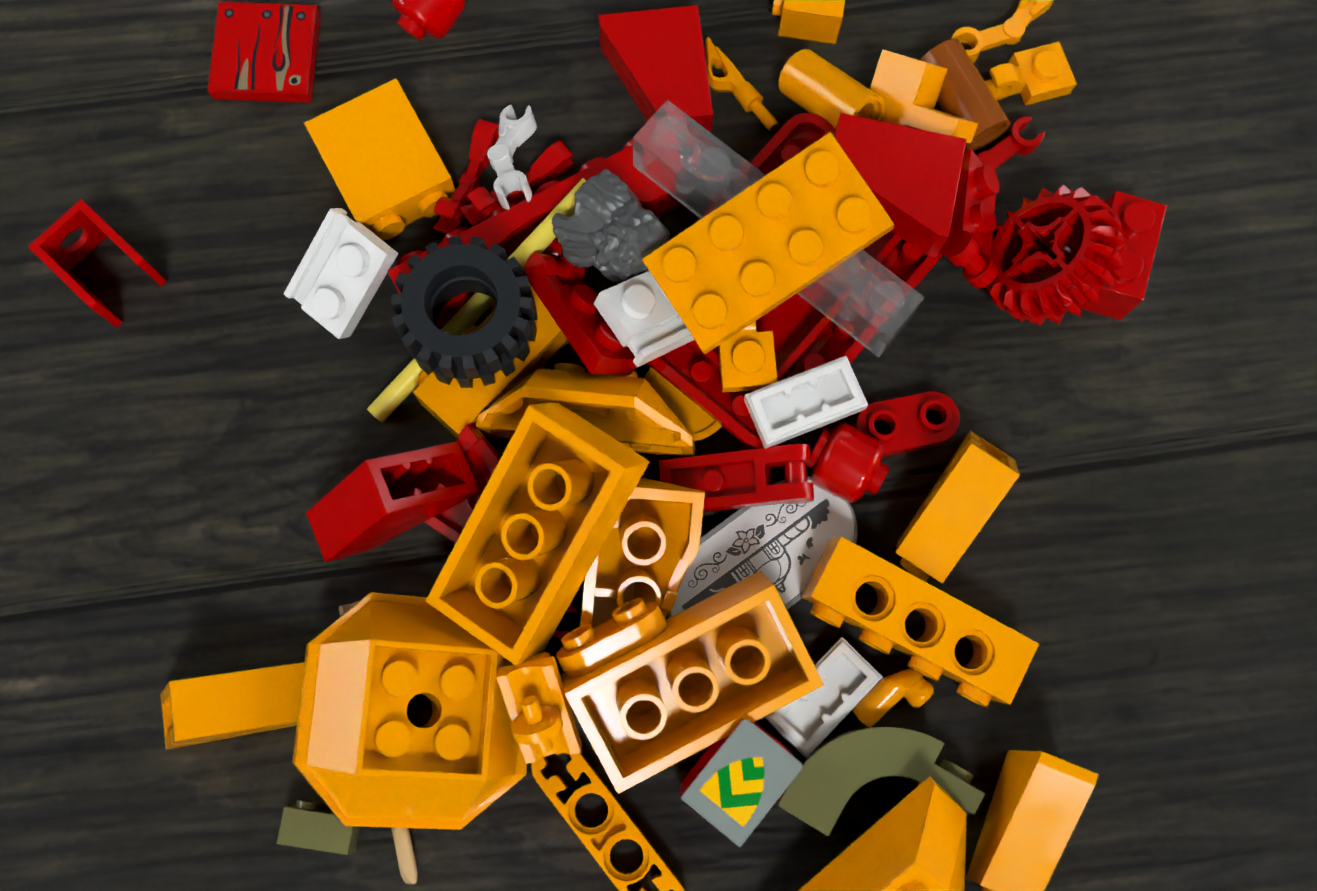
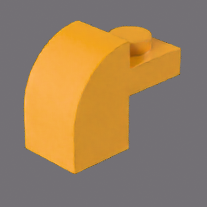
(911, 94)

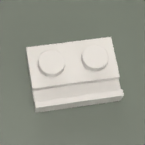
(340, 273)
(642, 318)

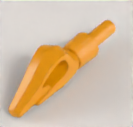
(735, 83)

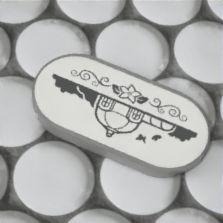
(776, 539)

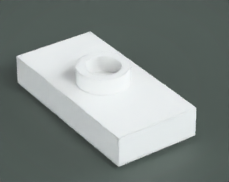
(805, 402)
(812, 717)

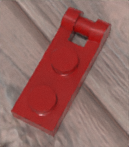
(974, 222)
(572, 307)
(743, 477)

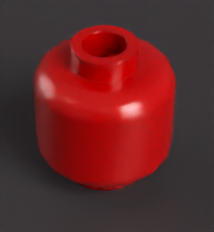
(428, 16)
(847, 463)

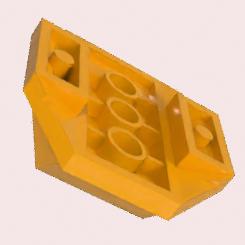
(356, 728)

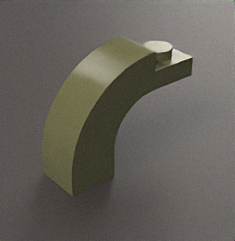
(864, 754)

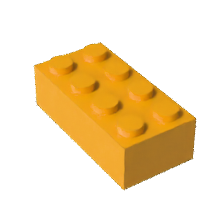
(536, 531)
(693, 682)

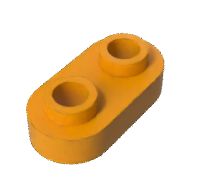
(591, 647)

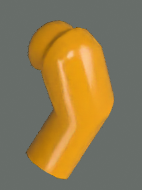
(889, 691)

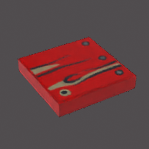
(264, 52)

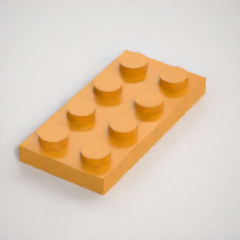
(768, 243)

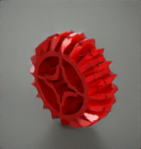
(1077, 232)

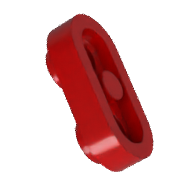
(909, 423)

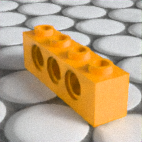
(998, 651)

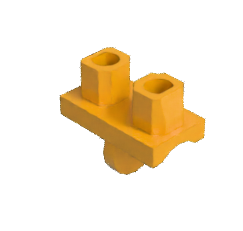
(538, 708)

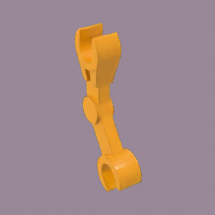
(1006, 33)

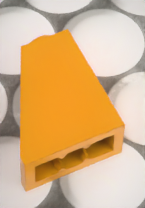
(956, 508)
(230, 704)
(1029, 821)

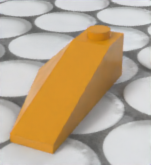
(645, 551)

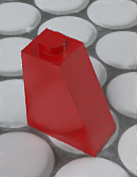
(660, 59)
(909, 173)
(389, 498)

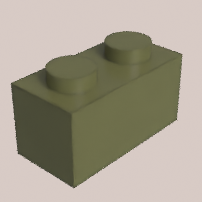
(316, 829)

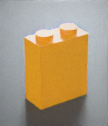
(381, 160)

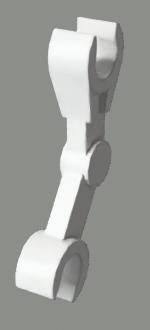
(511, 135)

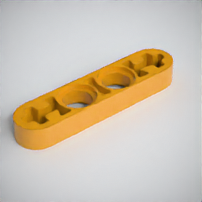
(603, 837)

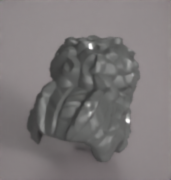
(609, 229)

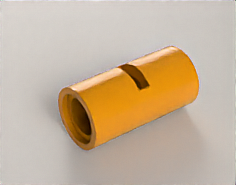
(827, 90)

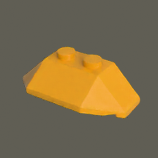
(615, 404)
(909, 849)

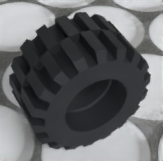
(457, 271)

